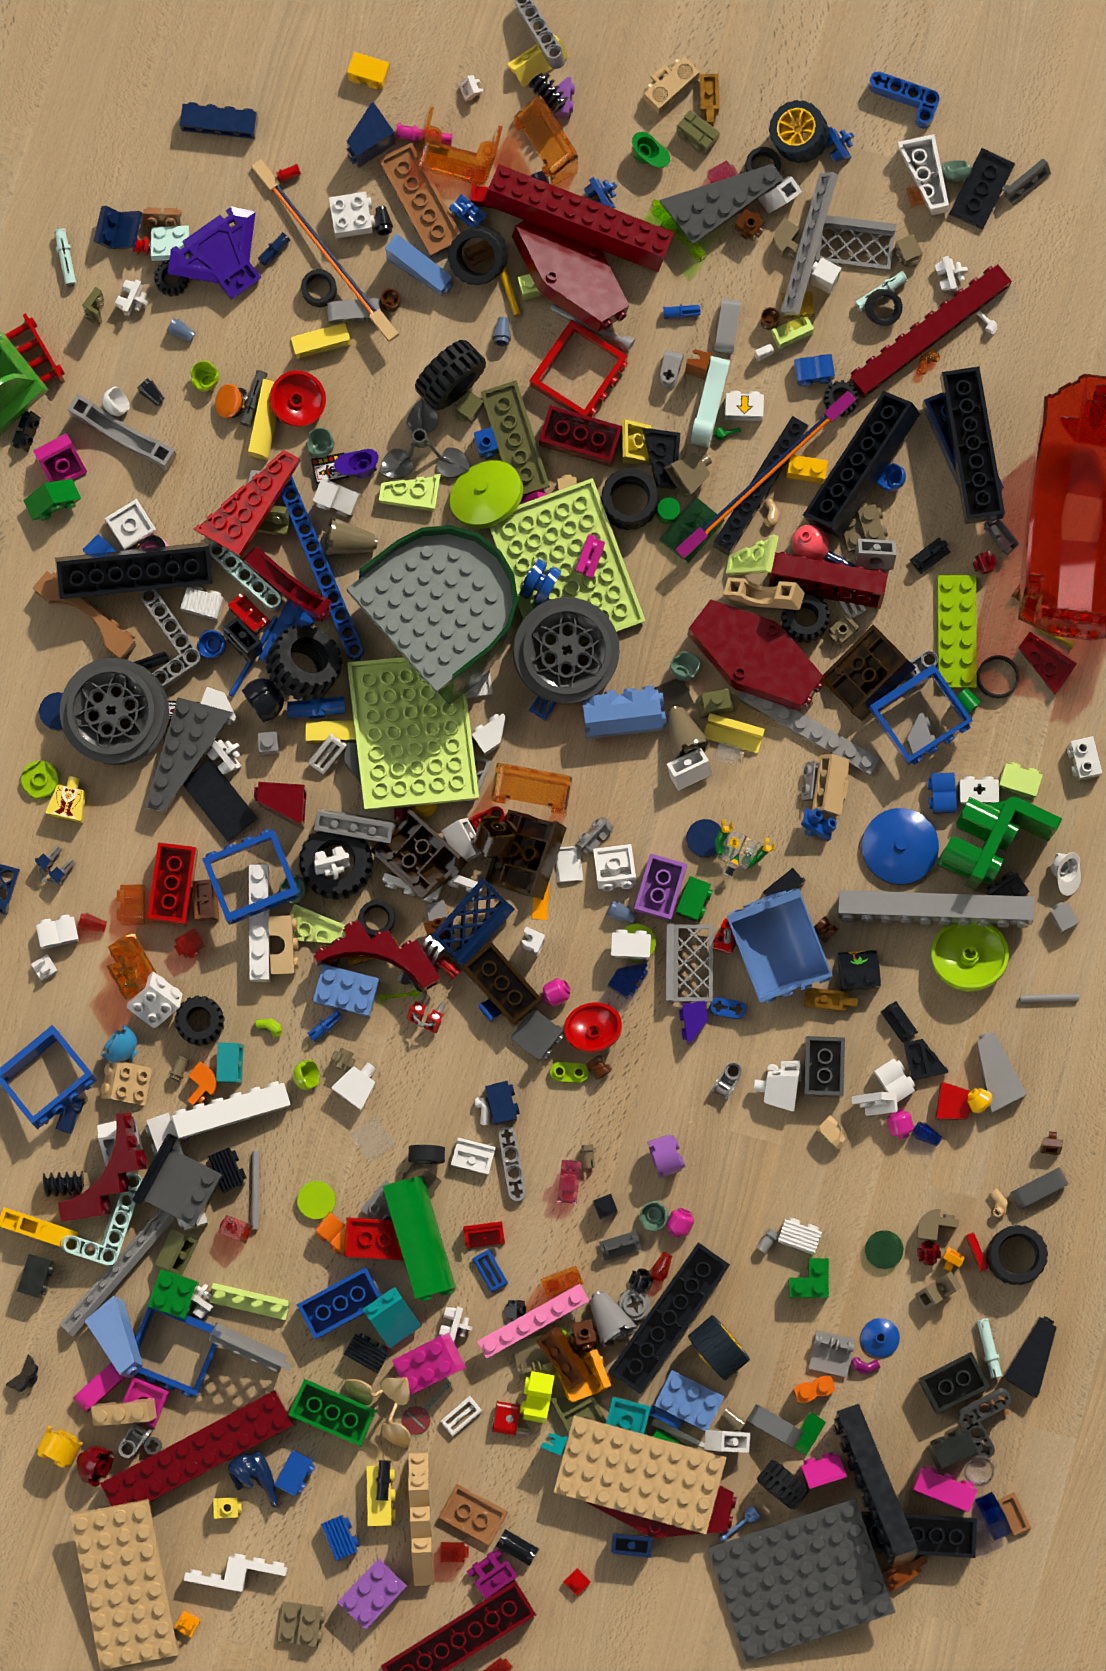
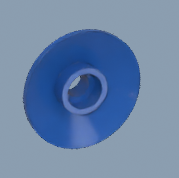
(880, 1348)

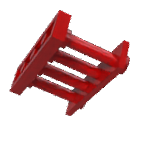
(31, 324)

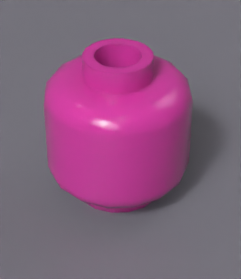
(556, 992)
(900, 1124)
(680, 1222)

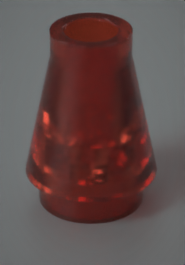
(91, 923)
(661, 1267)

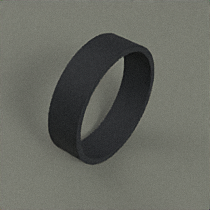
(1004, 658)

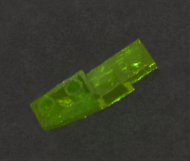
(695, 251)

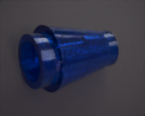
(925, 1133)

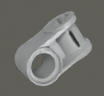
(671, 366)
(920, 664)
(727, 1081)
(134, 1439)

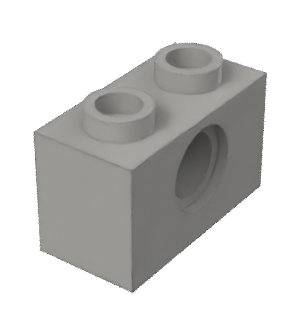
(875, 554)

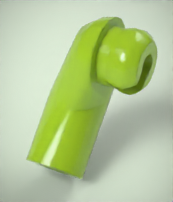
(271, 1025)

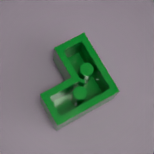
(51, 498)
(815, 1285)

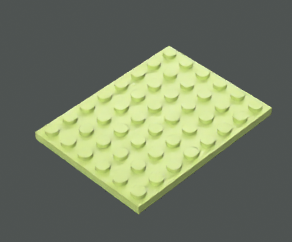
(556, 532)
(409, 738)

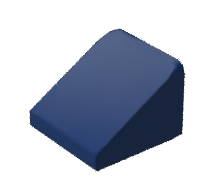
(489, 1010)

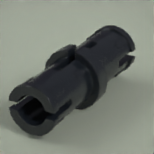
(383, 1480)

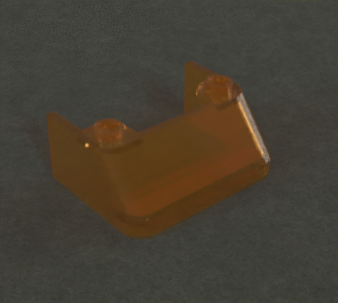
(548, 139)
(453, 161)
(532, 787)

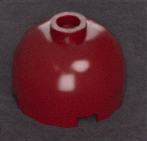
(94, 1464)

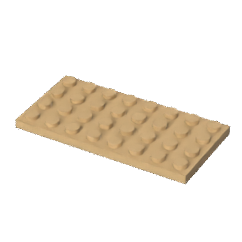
(640, 1474)
(124, 1584)

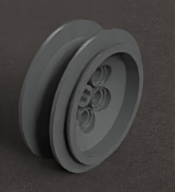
(547, 679)
(147, 719)

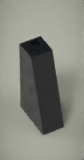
(1031, 1359)

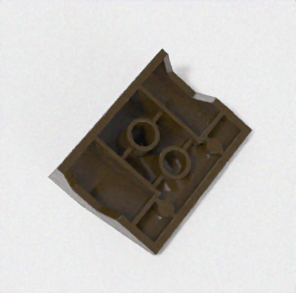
(867, 672)
(419, 856)
(531, 856)

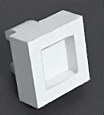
(469, 88)
(44, 967)

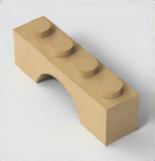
(783, 596)

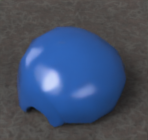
(892, 477)
(211, 644)

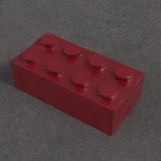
(580, 435)

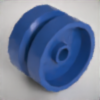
(539, 582)

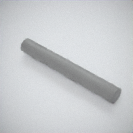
(1049, 998)

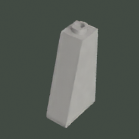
(998, 1073)

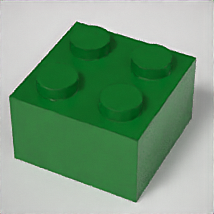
(173, 1294)

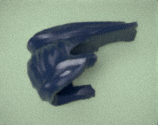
(253, 1467)

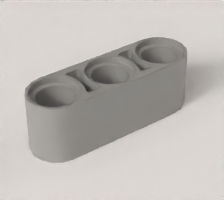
(350, 311)
(727, 326)

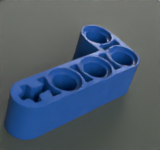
(902, 96)

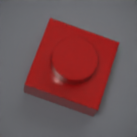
(577, 1581)

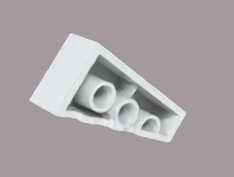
(925, 167)

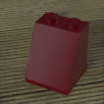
(283, 800)

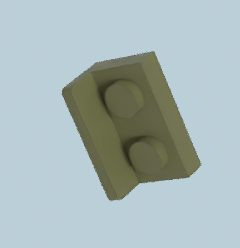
(93, 305)
(276, 521)

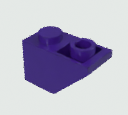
(694, 1019)

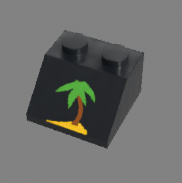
(859, 970)

